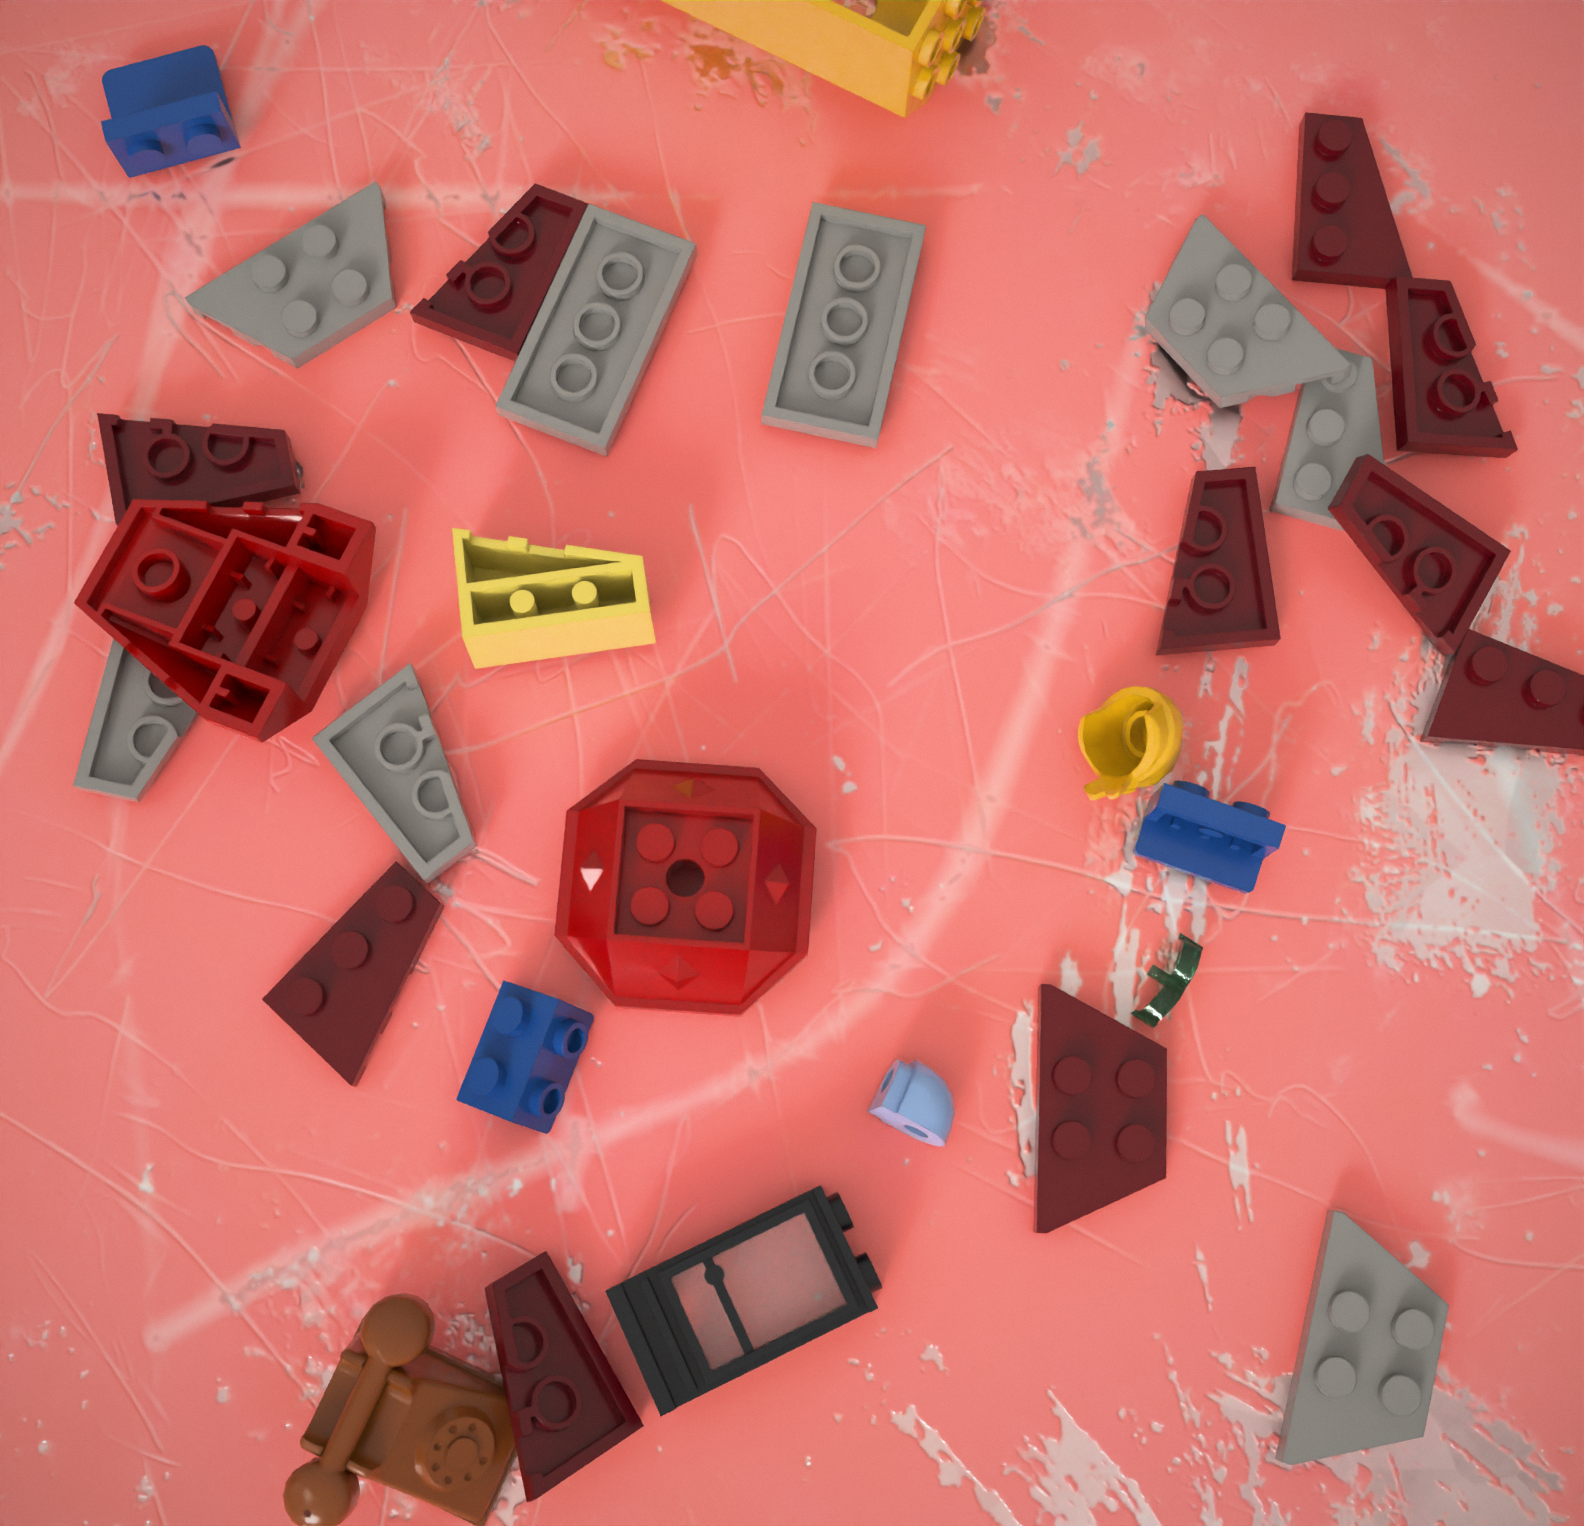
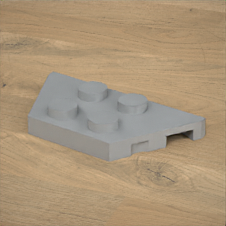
(309, 284)
(1235, 326)
(1362, 1350)

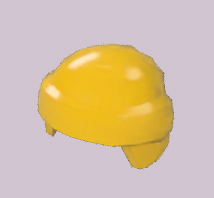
(1130, 741)

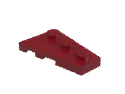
(1342, 208)
(504, 283)
(195, 462)
(1419, 548)
(1221, 569)
(1507, 699)
(352, 976)
(554, 1377)

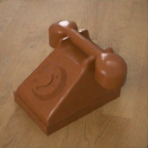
(404, 1421)

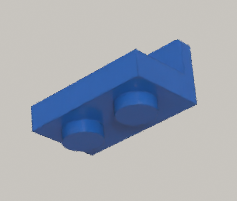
(1207, 836)
(526, 1057)

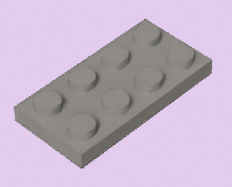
(843, 325)
(597, 330)

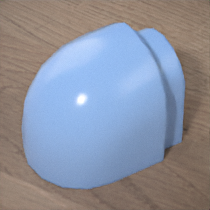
(915, 1102)

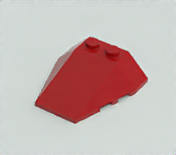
(234, 603)

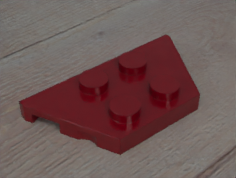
(1095, 1110)

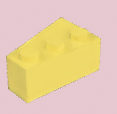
(547, 601)

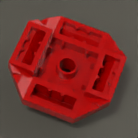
(697, 950)

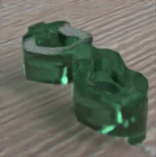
(1173, 983)

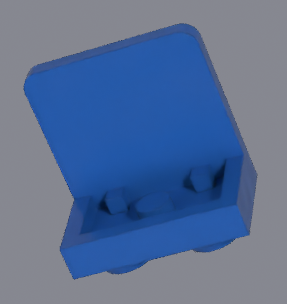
(168, 111)

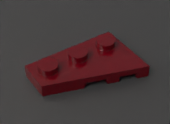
(1435, 380)

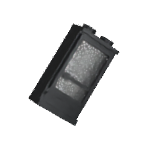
(744, 1297)

